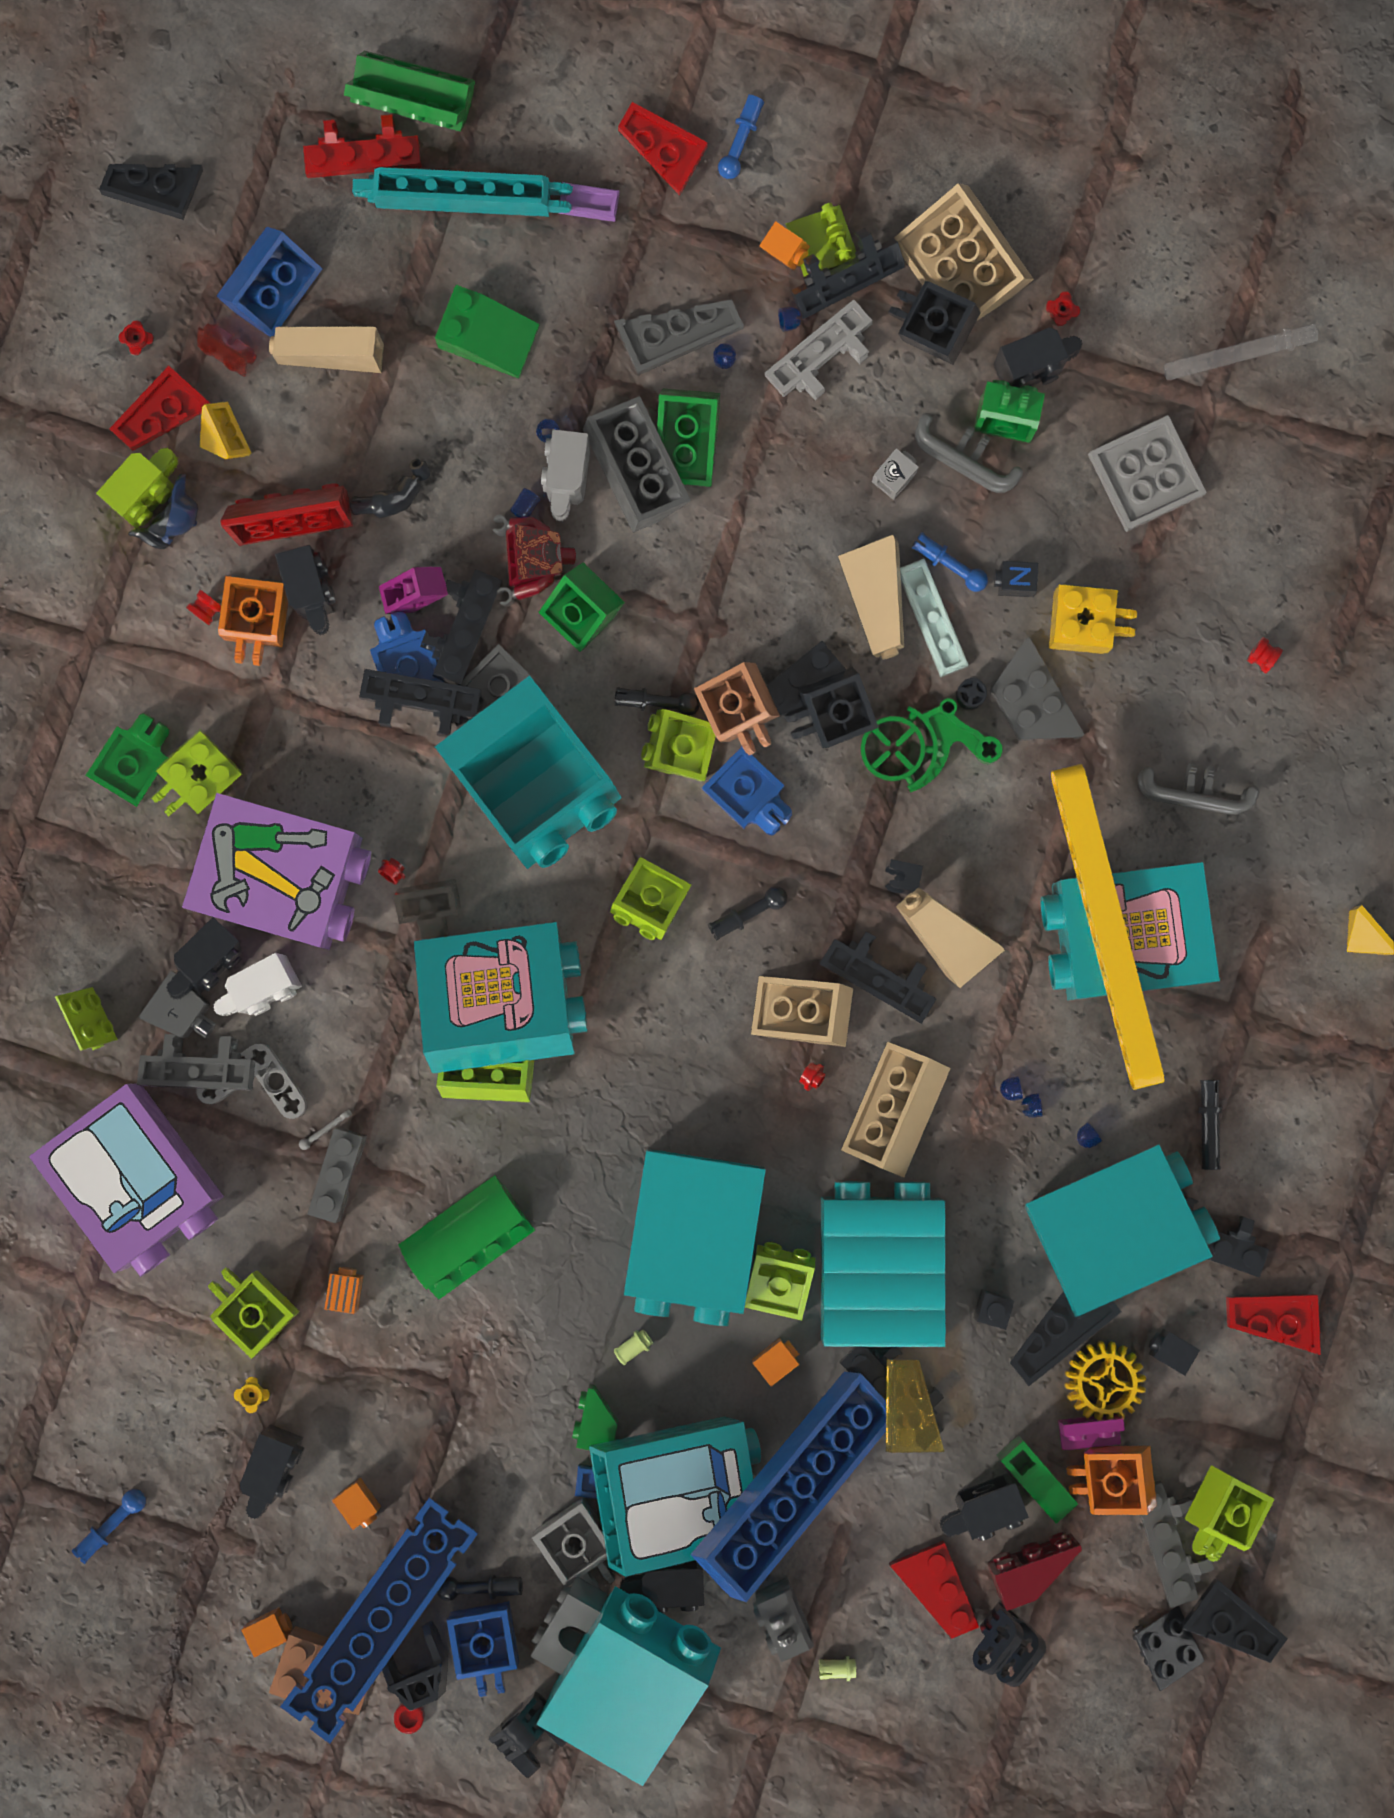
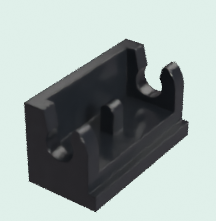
(906, 878)

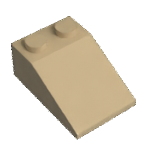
(802, 1010)

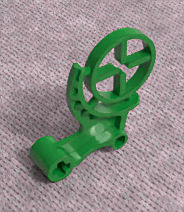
(944, 731)

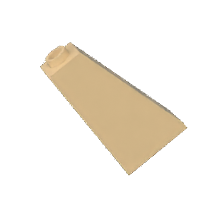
(329, 347)
(876, 591)
(950, 939)

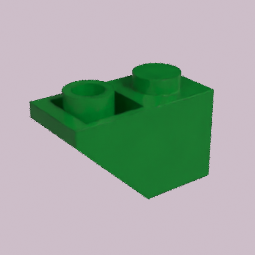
(597, 1421)

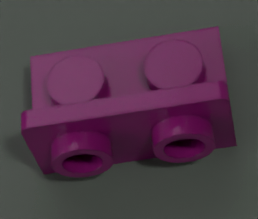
(1090, 1432)

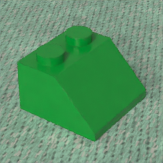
(581, 606)

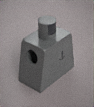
(178, 1016)

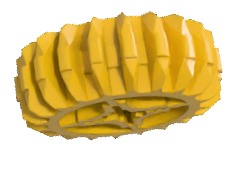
(1106, 1368)

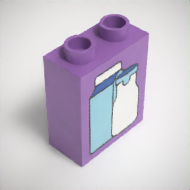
(128, 1180)

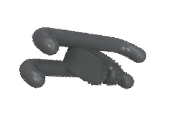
(962, 463)
(1194, 800)

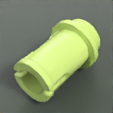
(632, 1347)
(837, 1669)

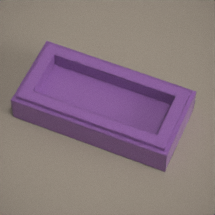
(592, 202)

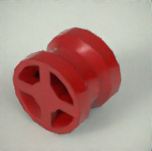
(204, 607)
(1264, 655)

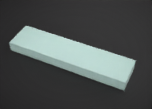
(932, 618)

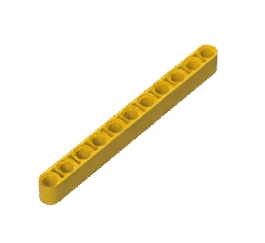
(1107, 926)

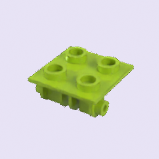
(826, 235)
(86, 1018)

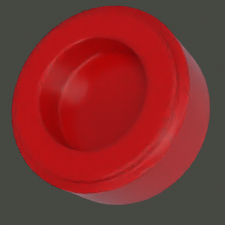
(408, 1721)

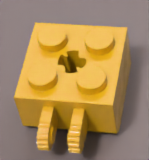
(1099, 608)

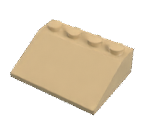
(963, 251)

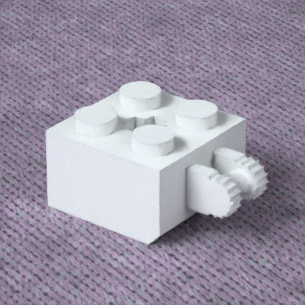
(258, 986)

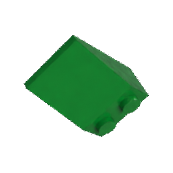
(486, 332)
(689, 432)

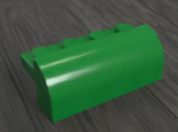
(410, 90)
(465, 1238)

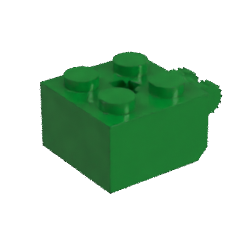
(1009, 411)

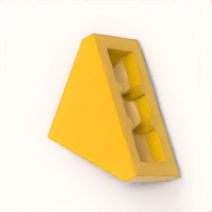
(221, 432)
(1366, 934)

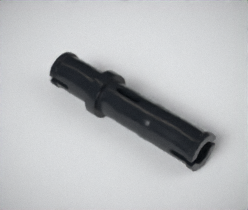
(1210, 1124)

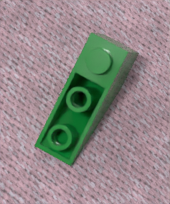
(1037, 1479)

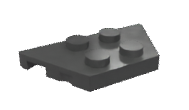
(1033, 699)

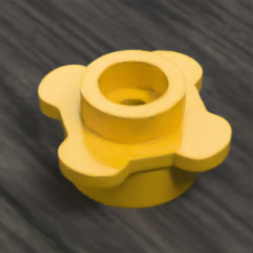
(245, 1400)

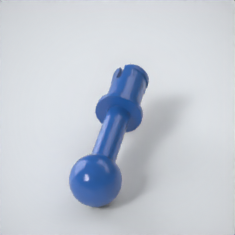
(729, 165)
(975, 579)
(132, 1502)

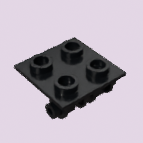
(1167, 1648)

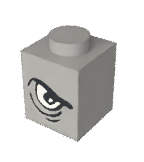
(895, 473)

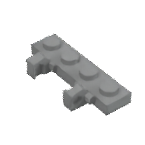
(837, 335)

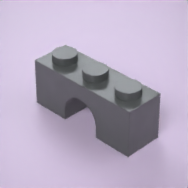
(336, 1173)
(577, 1608)

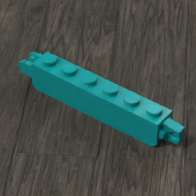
(462, 192)

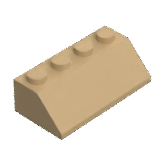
(895, 1109)

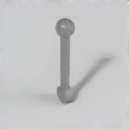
(305, 1143)

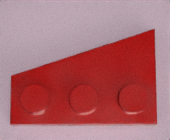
(663, 145)
(159, 410)
(1278, 1318)
(938, 1587)

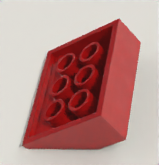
(288, 515)

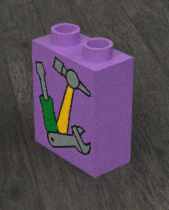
(276, 872)

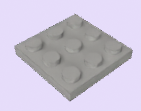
(1147, 473)

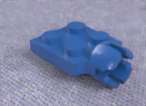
(400, 649)
(749, 793)

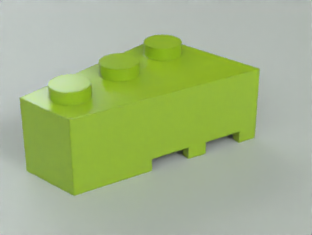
(490, 1082)

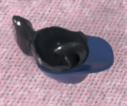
(173, 521)

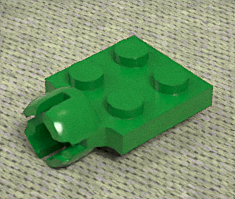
(130, 759)

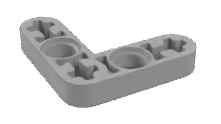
(262, 1073)

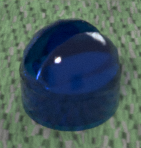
(787, 318)
(724, 361)
(546, 424)
(1011, 1089)
(1035, 1106)
(1088, 1136)

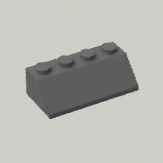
(636, 463)

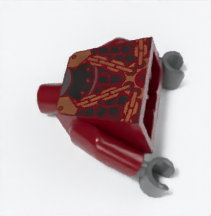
(533, 556)

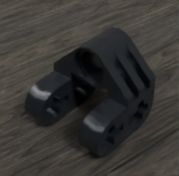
(1006, 1643)
(521, 1733)

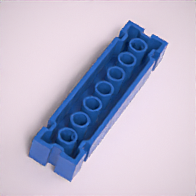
(378, 1621)

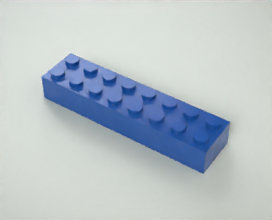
(793, 1486)

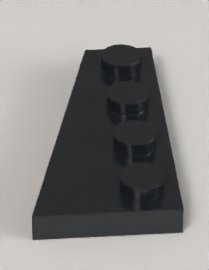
(1058, 1336)

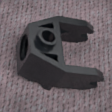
(410, 1687)

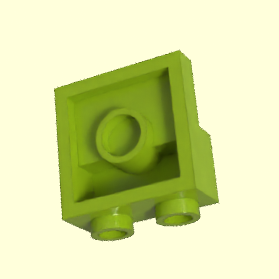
(679, 745)
(649, 899)
(780, 1281)

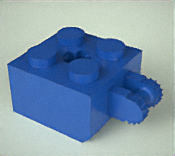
(478, 1660)

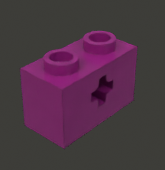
(413, 590)

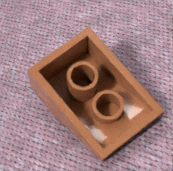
(297, 1656)

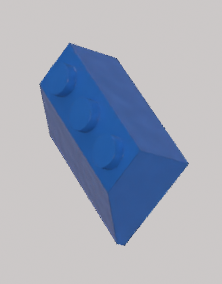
(269, 281)

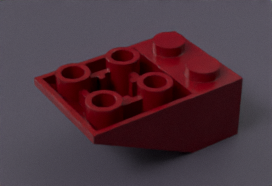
(1028, 1573)

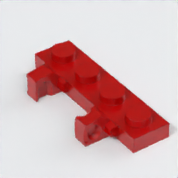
(338, 157)

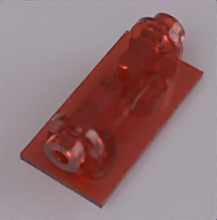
(215, 341)

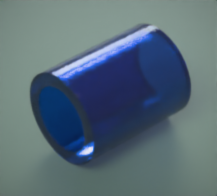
(525, 503)

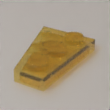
(909, 1411)

